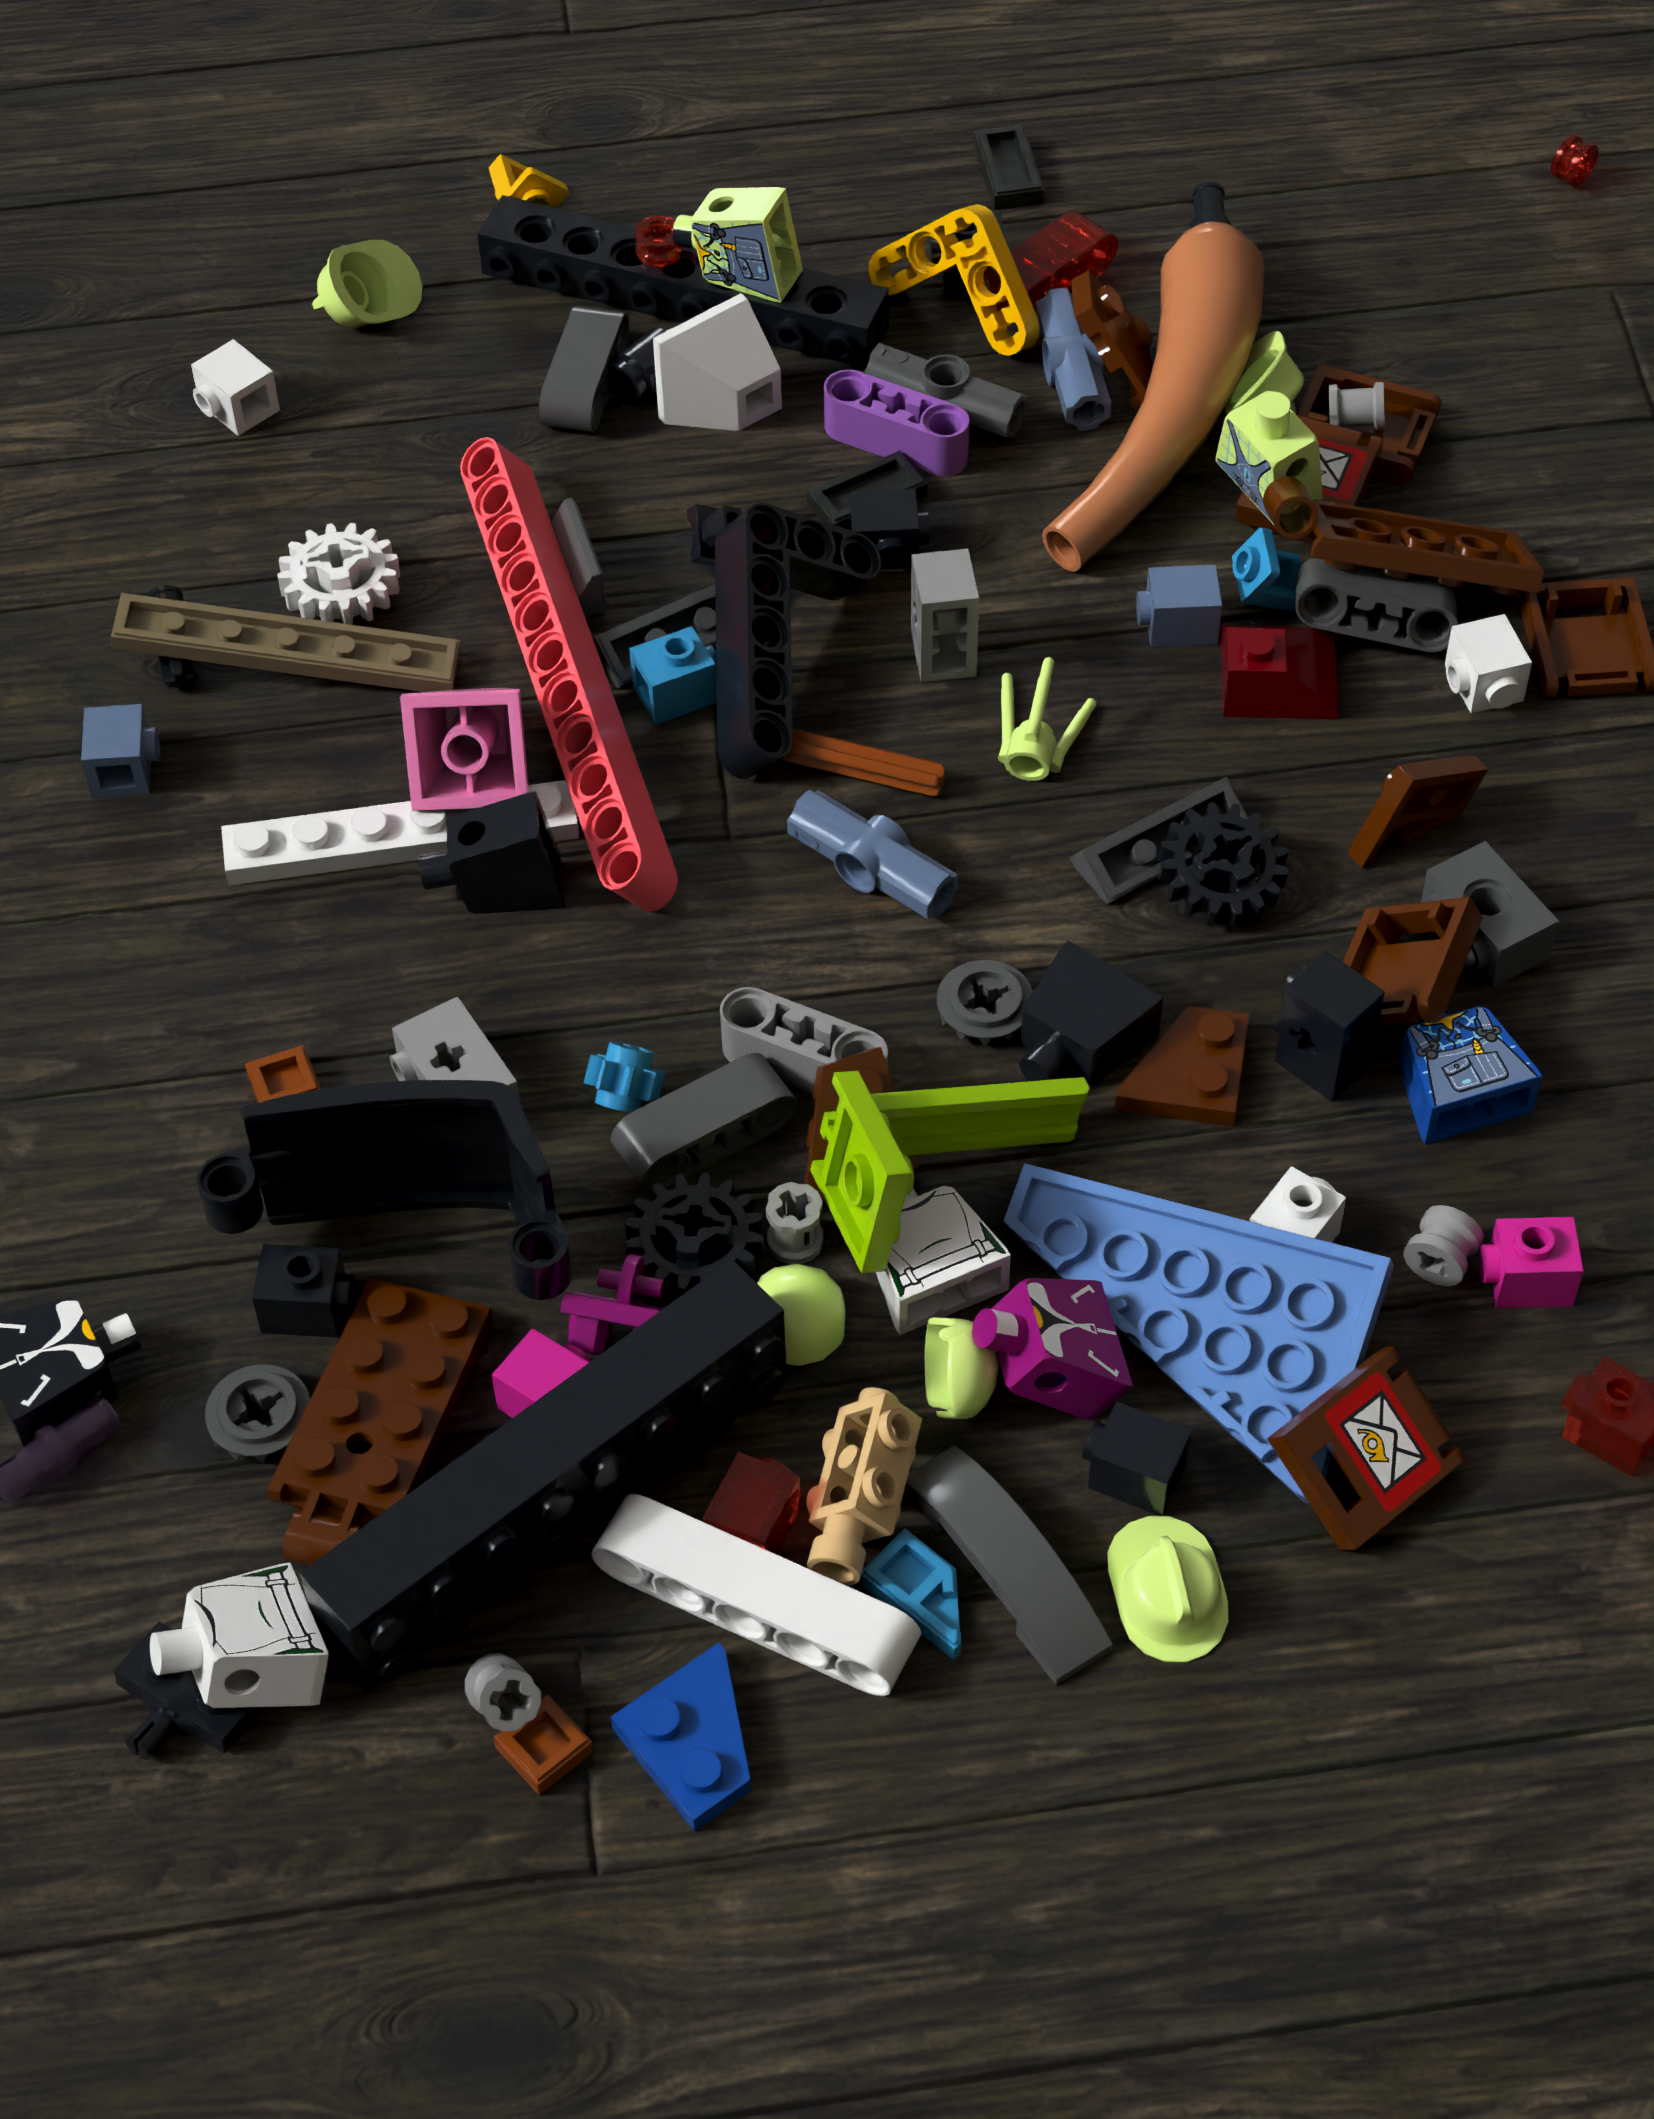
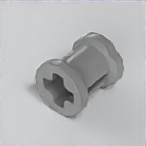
(1357, 406)
(801, 1216)
(513, 1708)

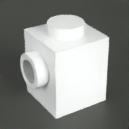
(234, 387)
(1487, 664)
(1303, 1207)

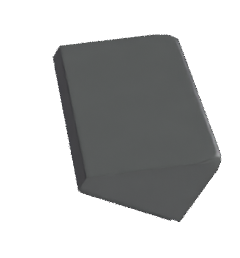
(580, 557)

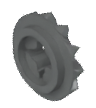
(993, 983)
(267, 1388)

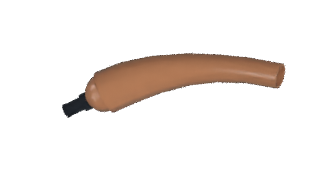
(1204, 340)

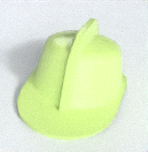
(368, 284)
(1267, 370)
(1168, 1588)

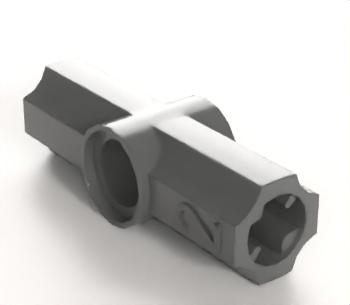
(950, 380)

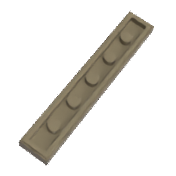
(284, 644)

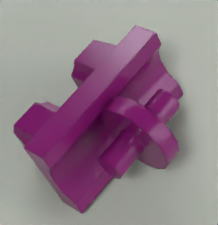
(594, 1314)

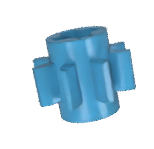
(624, 1077)

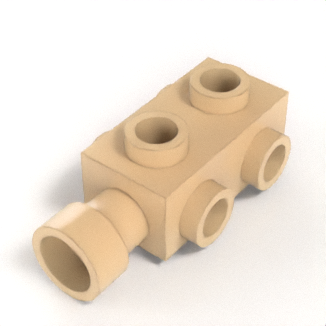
(860, 1482)

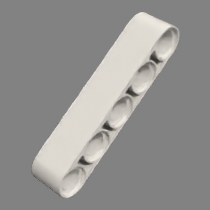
(757, 1594)

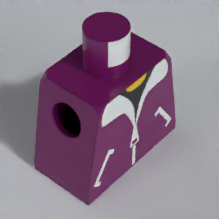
(1057, 1345)

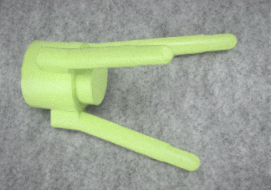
(1032, 748)

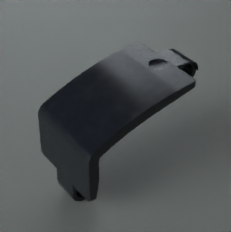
(394, 1151)

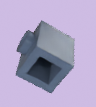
(1181, 606)
(118, 750)

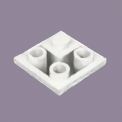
(717, 370)

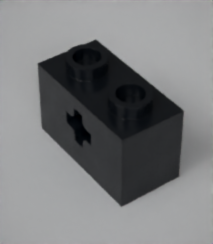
(1328, 1024)

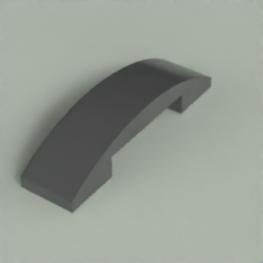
(1013, 1560)

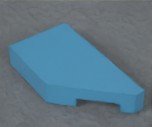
(920, 1585)

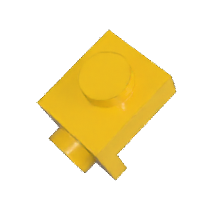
(526, 183)

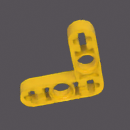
(971, 257)

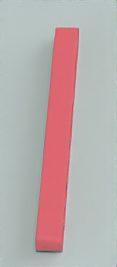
(569, 678)

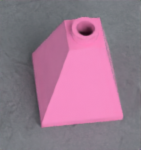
(464, 747)

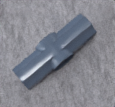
(1072, 362)
(872, 854)

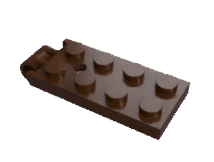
(1403, 542)
(384, 1387)

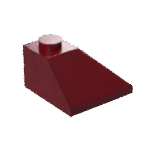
(1278, 672)

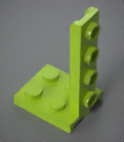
(873, 1134)

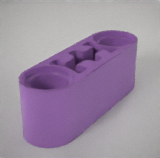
(894, 418)

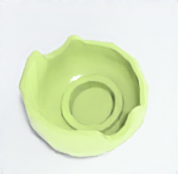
(811, 1311)
(956, 1370)

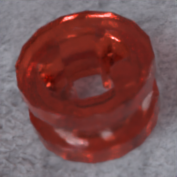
(1574, 160)
(656, 242)

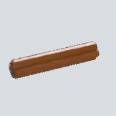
(866, 763)

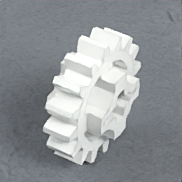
(339, 574)

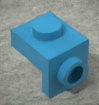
(1266, 574)

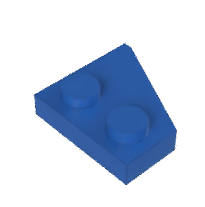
(690, 1738)

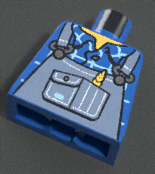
(1465, 1074)

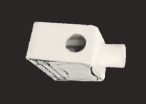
(941, 1260)
(247, 1642)

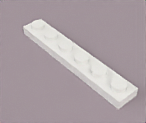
(360, 837)

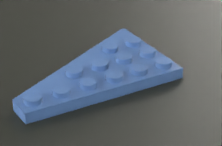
(1220, 1304)

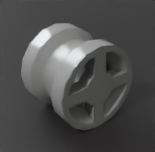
(1444, 1245)

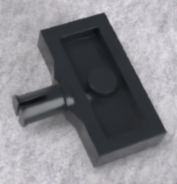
(175, 1705)

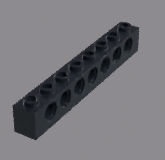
(599, 263)

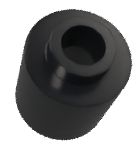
(635, 369)

